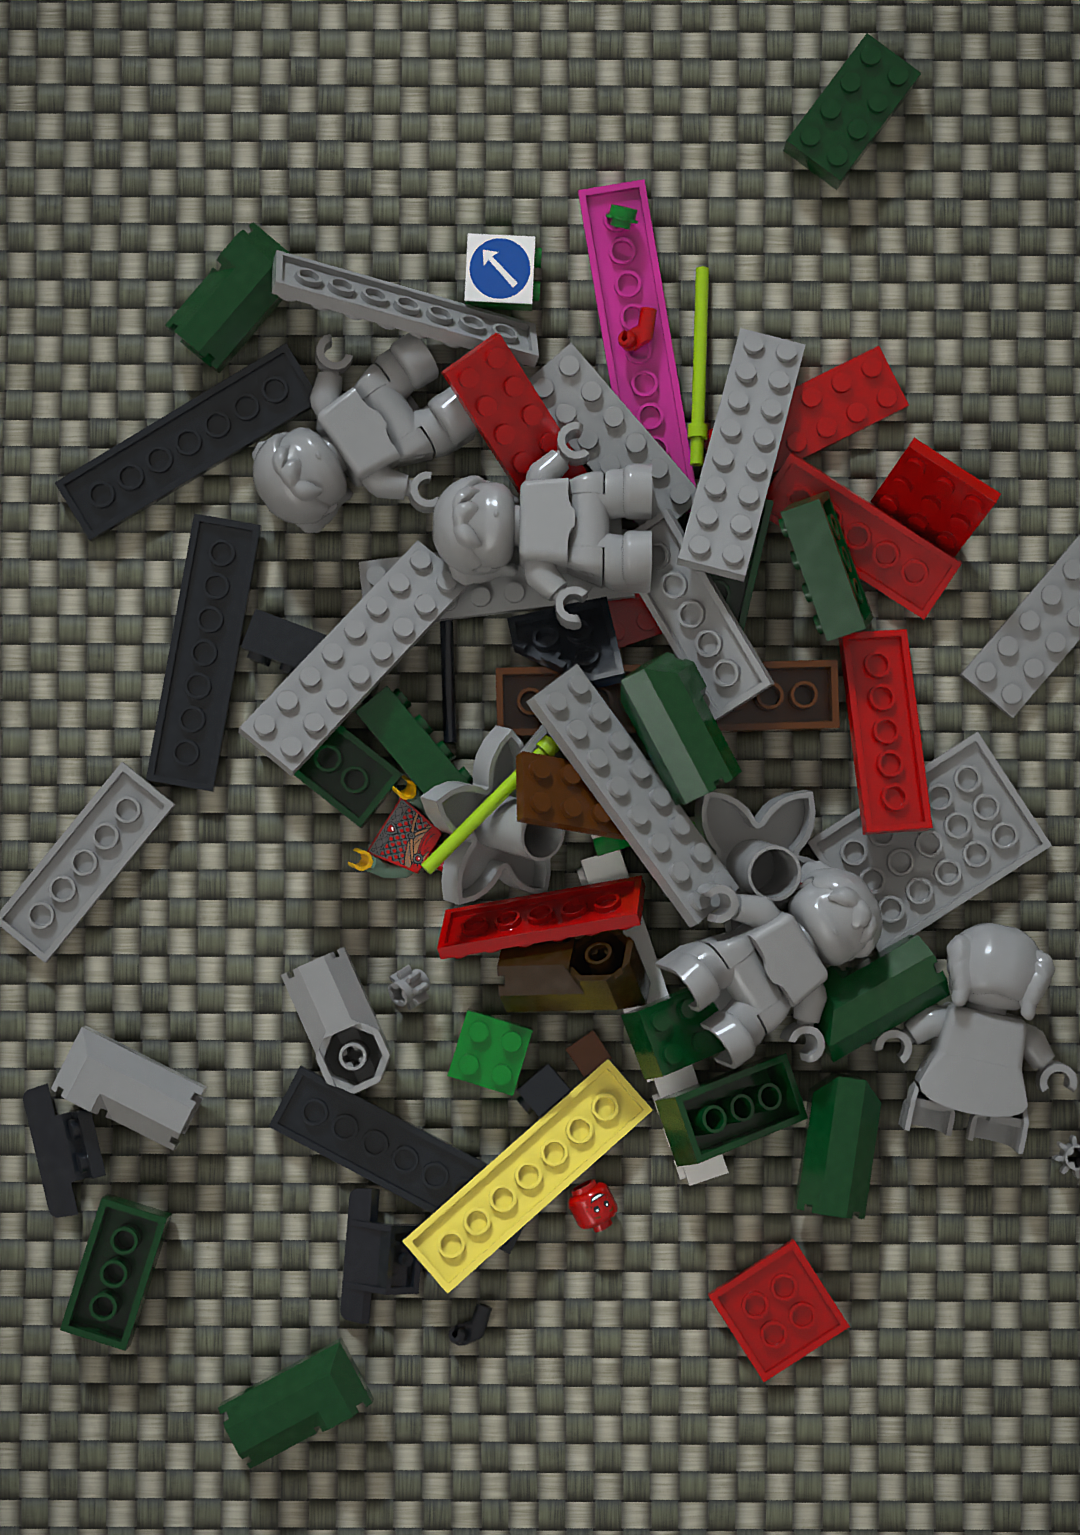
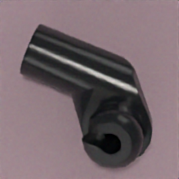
(472, 1329)

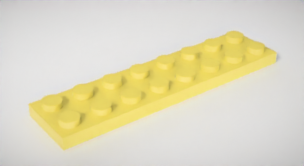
(527, 1176)

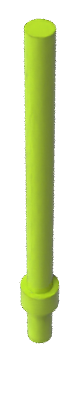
(697, 428)
(545, 746)

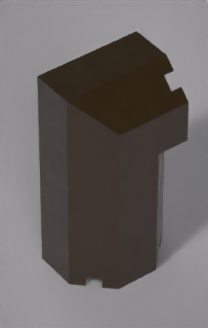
(574, 975)

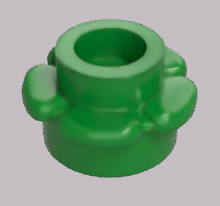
(622, 216)

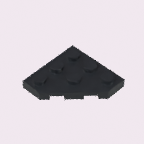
(592, 646)

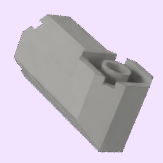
(339, 1021)
(129, 1086)

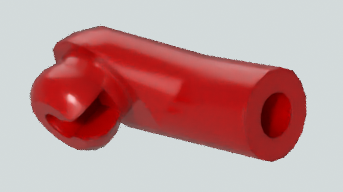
(640, 334)

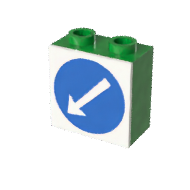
(502, 272)

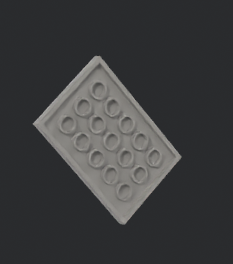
(975, 841)

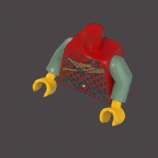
(403, 840)

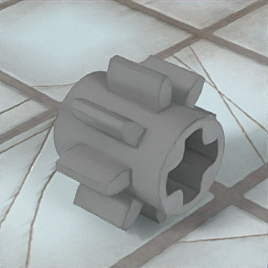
(409, 987)
(1068, 1149)

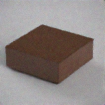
(588, 1053)

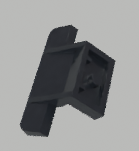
(63, 1147)
(374, 1257)

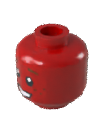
(592, 1205)

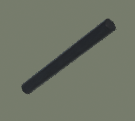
(448, 681)

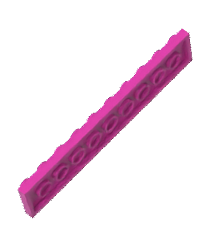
(624, 280)

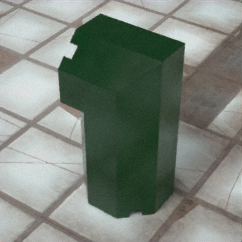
(230, 301)
(678, 727)
(879, 995)
(838, 1146)
(295, 1403)

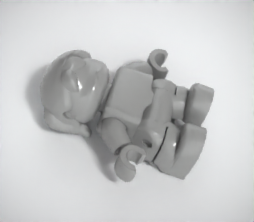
(361, 434)
(556, 524)
(776, 958)
(978, 1045)

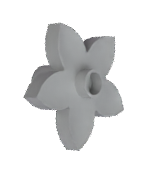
(500, 845)
(759, 849)

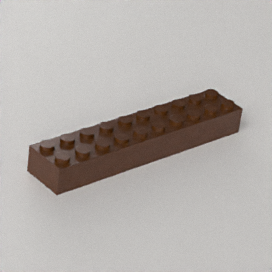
(800, 700)

